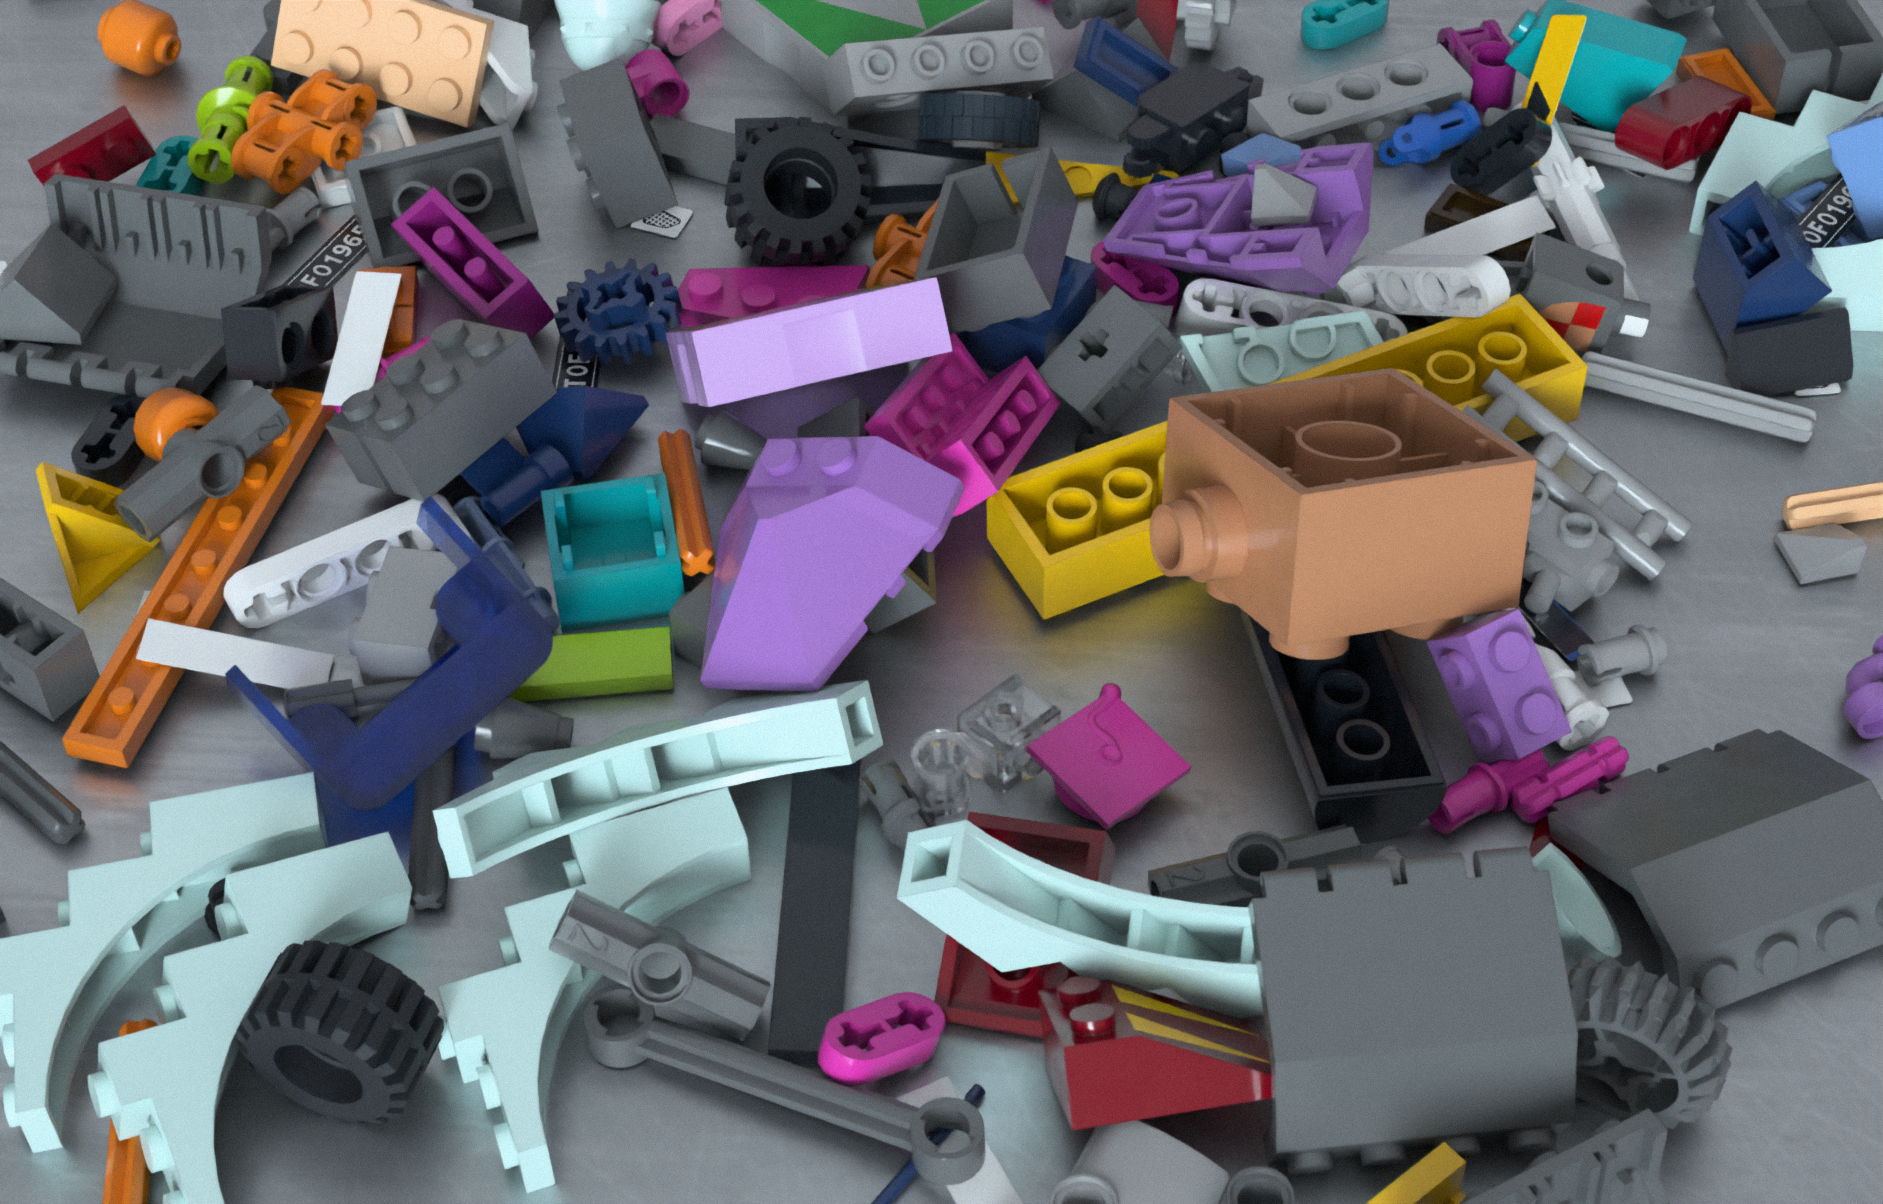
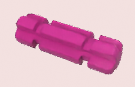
(1568, 778)

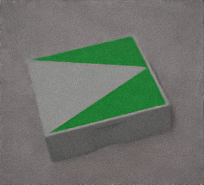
(807, 32)

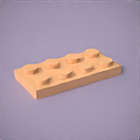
(403, 49)

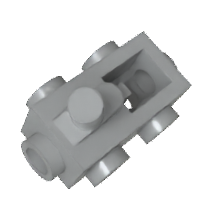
(1564, 556)

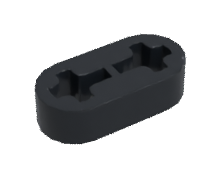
(1501, 152)
(107, 439)

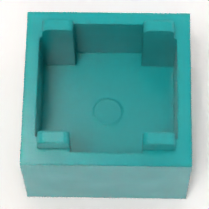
(612, 551)

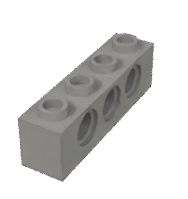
(897, 71)
(1363, 101)

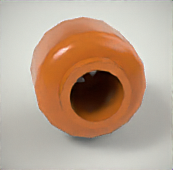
(139, 37)
(166, 414)

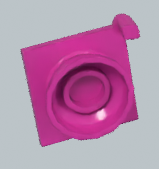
(1107, 760)

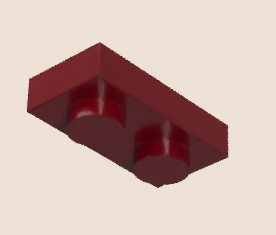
(97, 151)

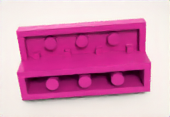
(966, 421)

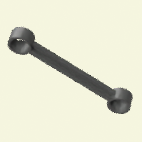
(787, 1085)

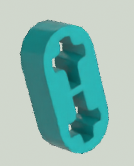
(1338, 22)
(170, 169)

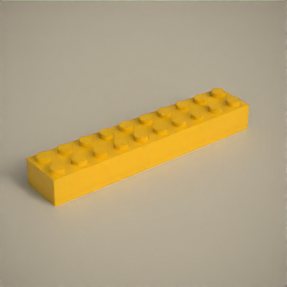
(1085, 519)

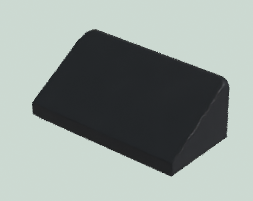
(1791, 353)

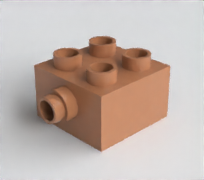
(1342, 508)

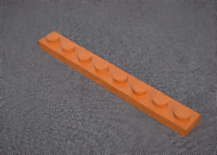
(192, 586)

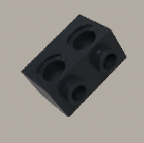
(280, 334)

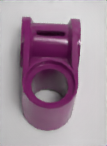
(1482, 56)

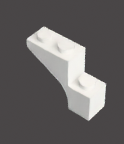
(508, 74)

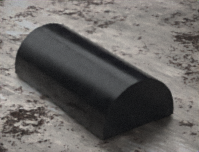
(1352, 735)

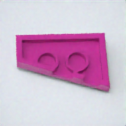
(732, 292)

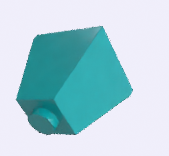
(1613, 64)

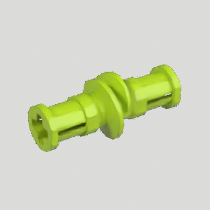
(223, 117)

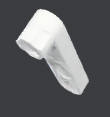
(1424, 291)
(1210, 304)
(345, 567)

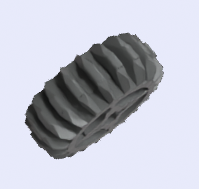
(1645, 1043)

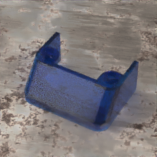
(495, 652)

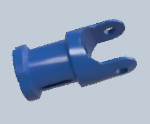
(1427, 136)

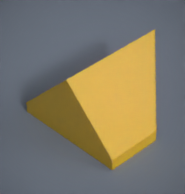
(88, 532)

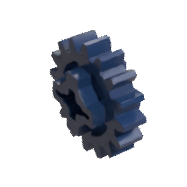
(618, 312)

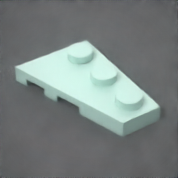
(1272, 353)

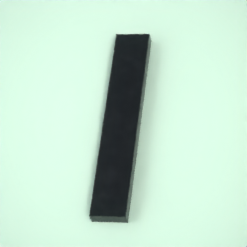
(815, 910)

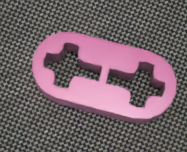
(685, 24)

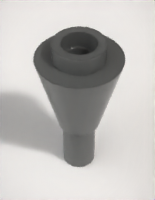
(728, 441)

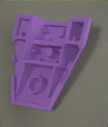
(1209, 232)
(811, 554)

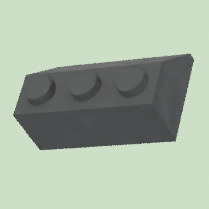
(472, 170)

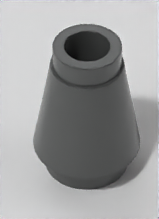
(522, 729)

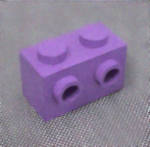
(1499, 686)

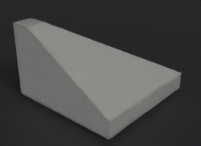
(1281, 198)
(1822, 551)

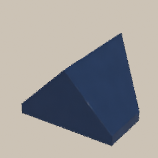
(582, 425)

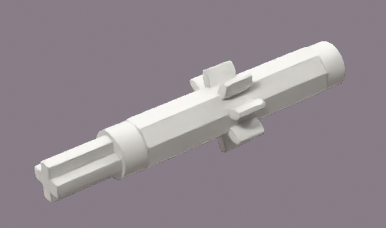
(1570, 198)

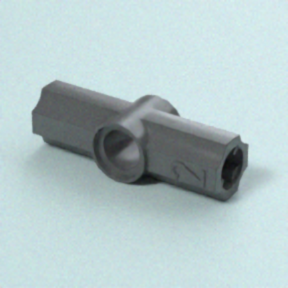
(202, 463)
(1235, 875)
(701, 986)

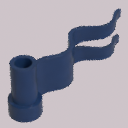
(515, 482)

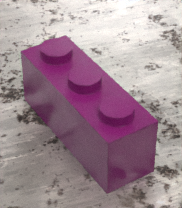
(471, 266)

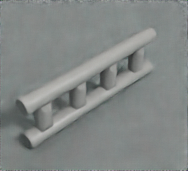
(1606, 473)

